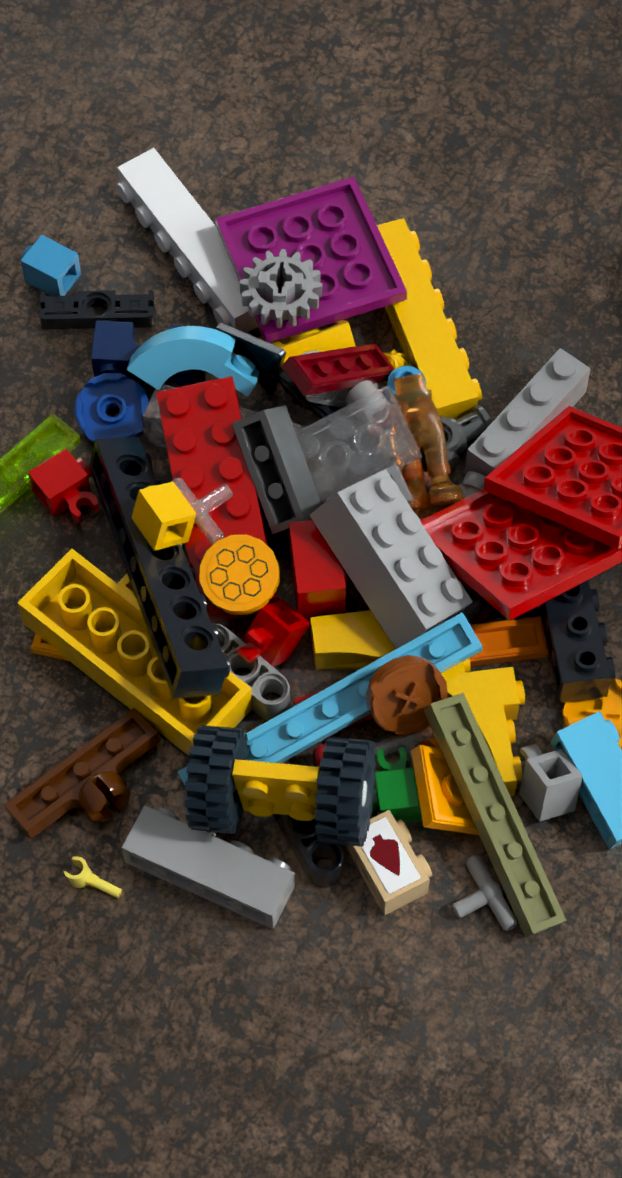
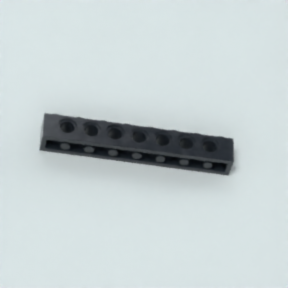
(160, 578)

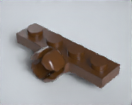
(86, 777)

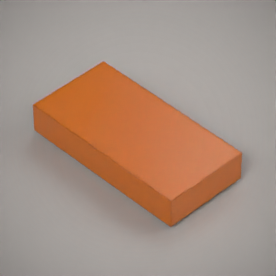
(510, 641)

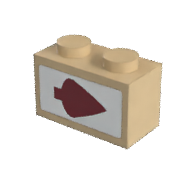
(390, 864)

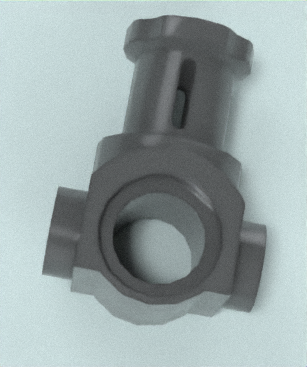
(461, 432)

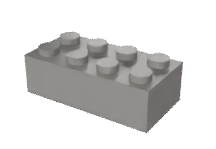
(390, 558)

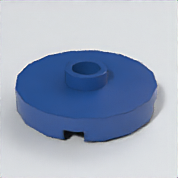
(109, 392)

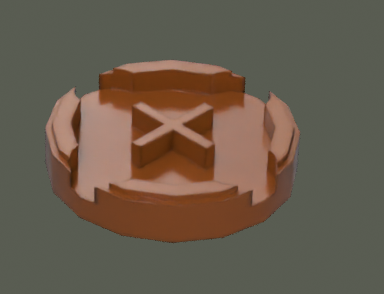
(401, 693)

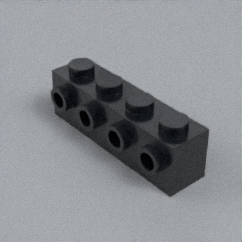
(577, 644)

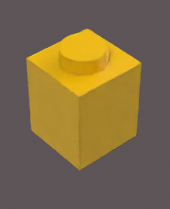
(163, 515)

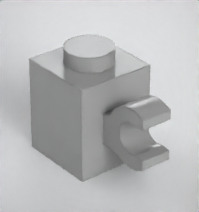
(549, 782)

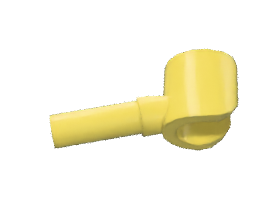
(86, 878)

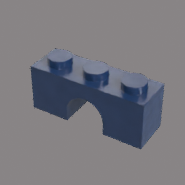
(115, 345)

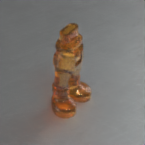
(428, 432)

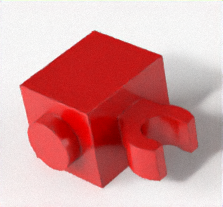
(63, 485)
(274, 634)

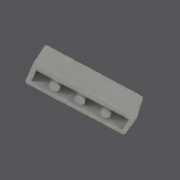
(546, 395)
(209, 866)

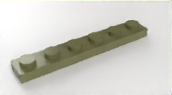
(494, 815)

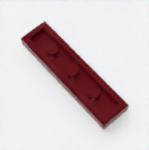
(337, 369)

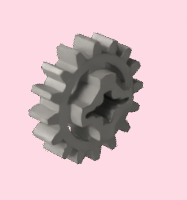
(298, 295)

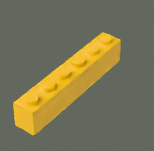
(424, 330)

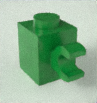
(396, 788)

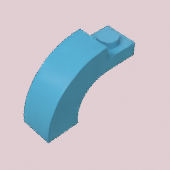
(192, 349)

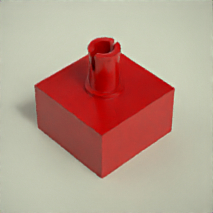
(316, 572)

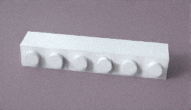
(186, 234)

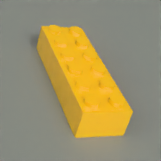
(106, 637)

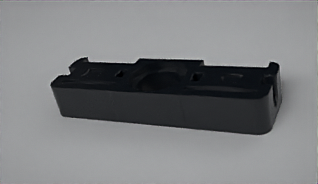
(73, 313)

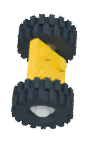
(226, 783)

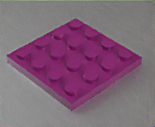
(333, 231)

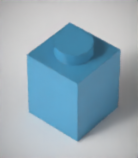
(50, 266)

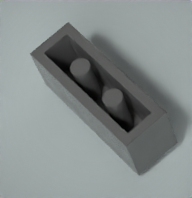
(277, 467)

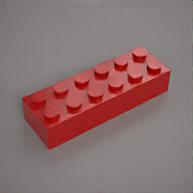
(207, 455)

